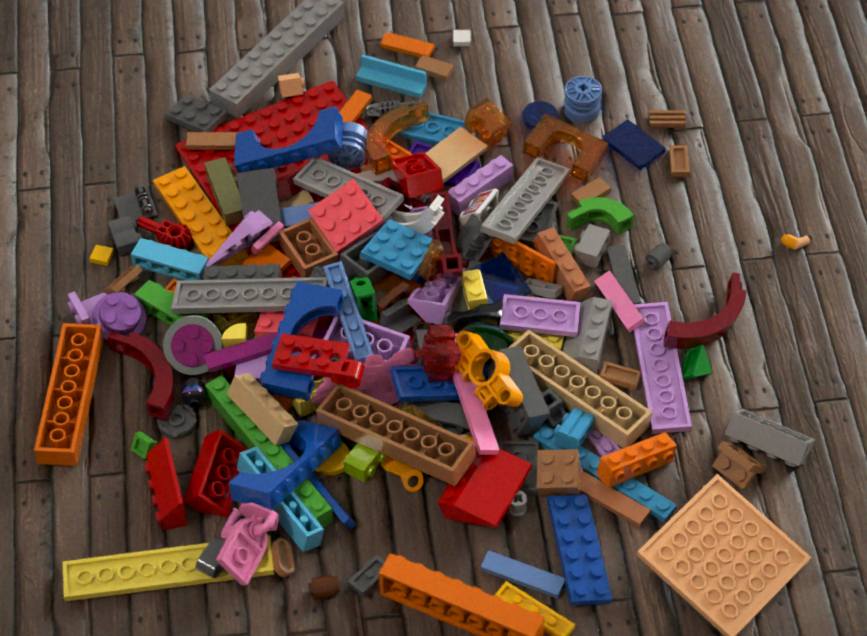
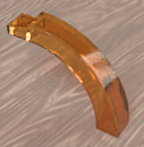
(387, 127)

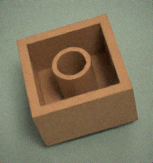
(558, 472)

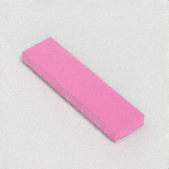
(620, 301)

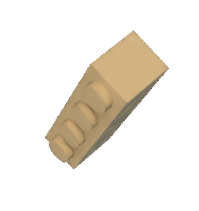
(262, 408)

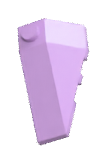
(247, 233)

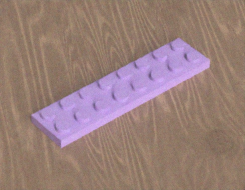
(661, 371)

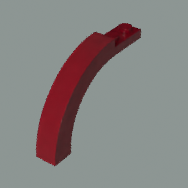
(450, 262)

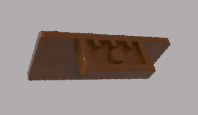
(390, 290)

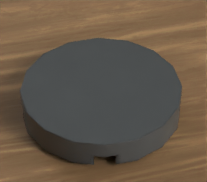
(179, 423)

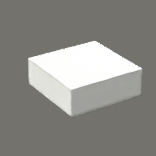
(461, 37)

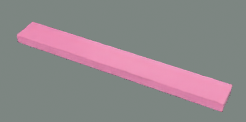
(476, 416)

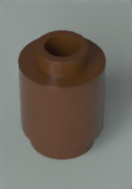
(324, 586)

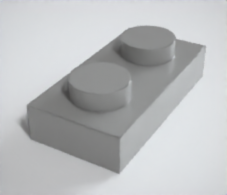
(543, 288)

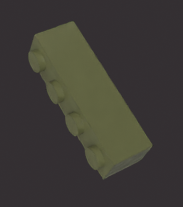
(225, 190)

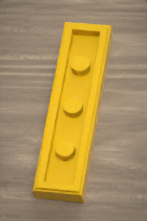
(553, 622)

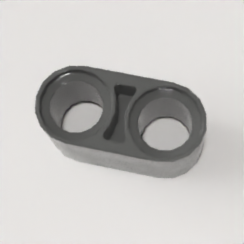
(207, 561)

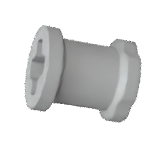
(518, 505)

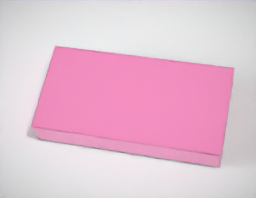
(267, 238)

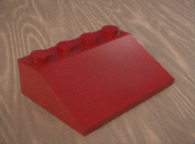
(485, 489)

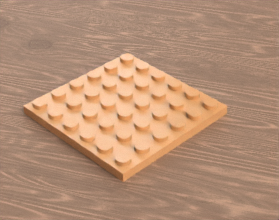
(723, 556)

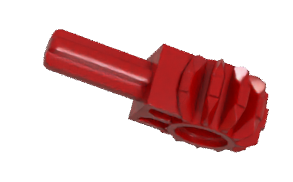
(168, 232)

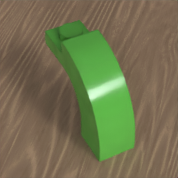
(601, 210)

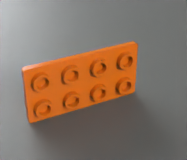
(526, 259)

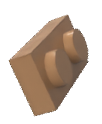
(128, 276)

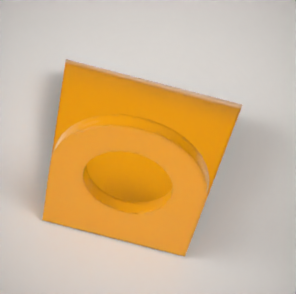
(404, 471)

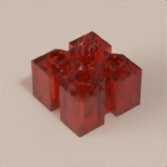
(439, 353)

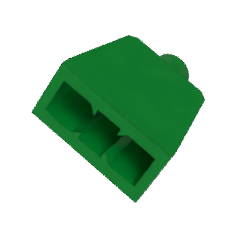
(363, 291)

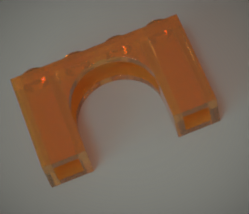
(551, 130)

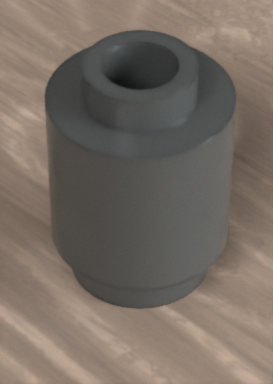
(658, 256)

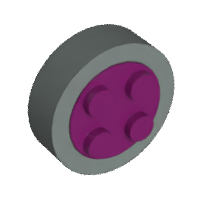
(189, 341)

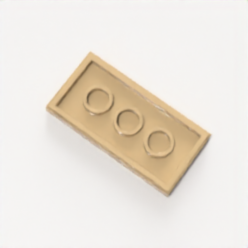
(456, 152)

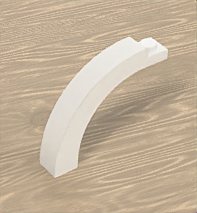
(421, 221)

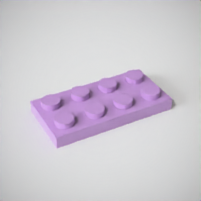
(540, 315)

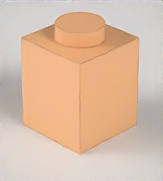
(291, 84)

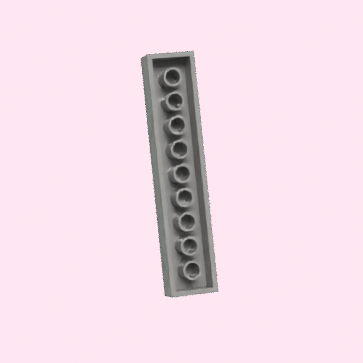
(275, 55)

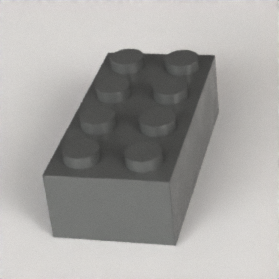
(359, 267)
(533, 411)

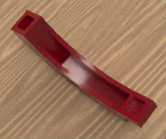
(692, 334)
(142, 349)

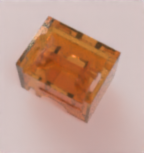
(487, 122)

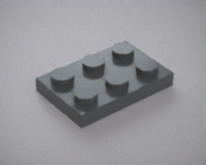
(196, 114)

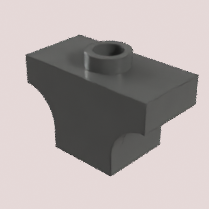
(555, 407)

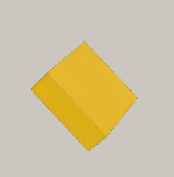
(101, 255)

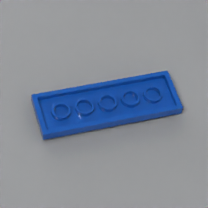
(413, 385)
(579, 550)

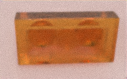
(430, 259)

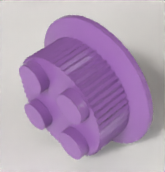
(119, 314)

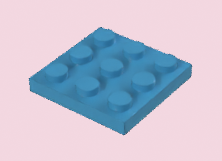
(397, 249)

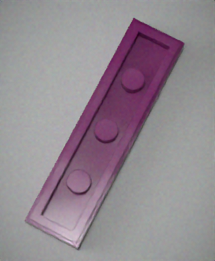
(240, 353)

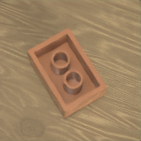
(307, 247)

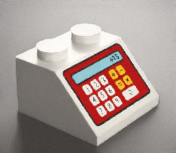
(480, 206)

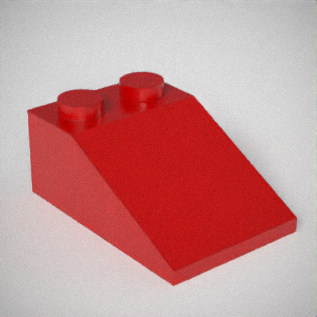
(417, 174)

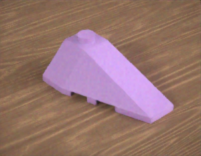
(435, 298)

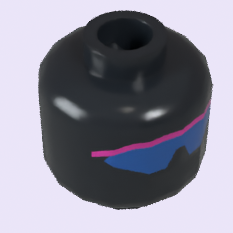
(193, 393)

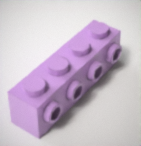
(492, 176)

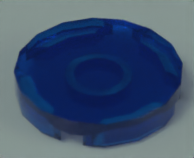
(534, 111)

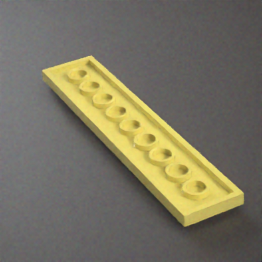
(144, 572)

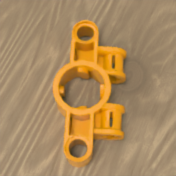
(500, 386)

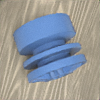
(582, 99)
(353, 147)

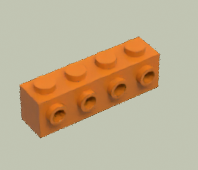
(636, 459)

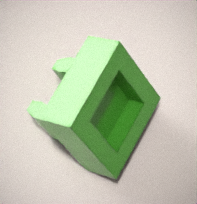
(142, 444)

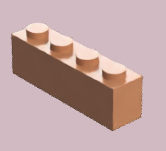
(566, 269)

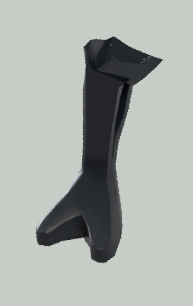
(483, 313)

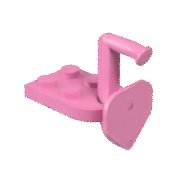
(246, 540)

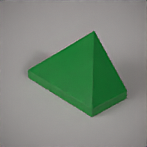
(695, 363)

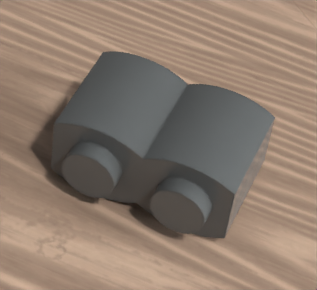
(124, 234)

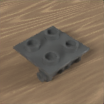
(136, 204)
(472, 241)

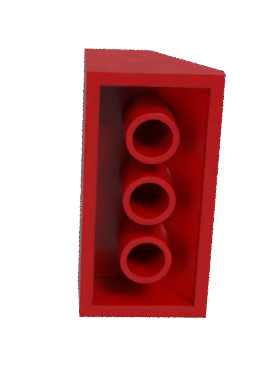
(213, 471)
(165, 486)

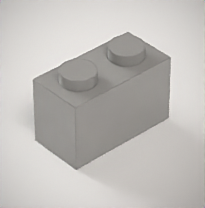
(591, 246)

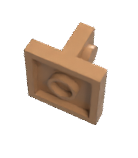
(737, 464)

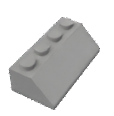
(591, 334)
(769, 437)

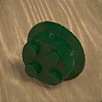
(492, 337)

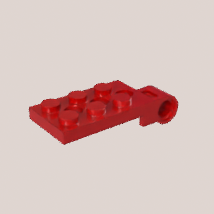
(343, 372)

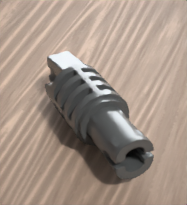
(379, 109)

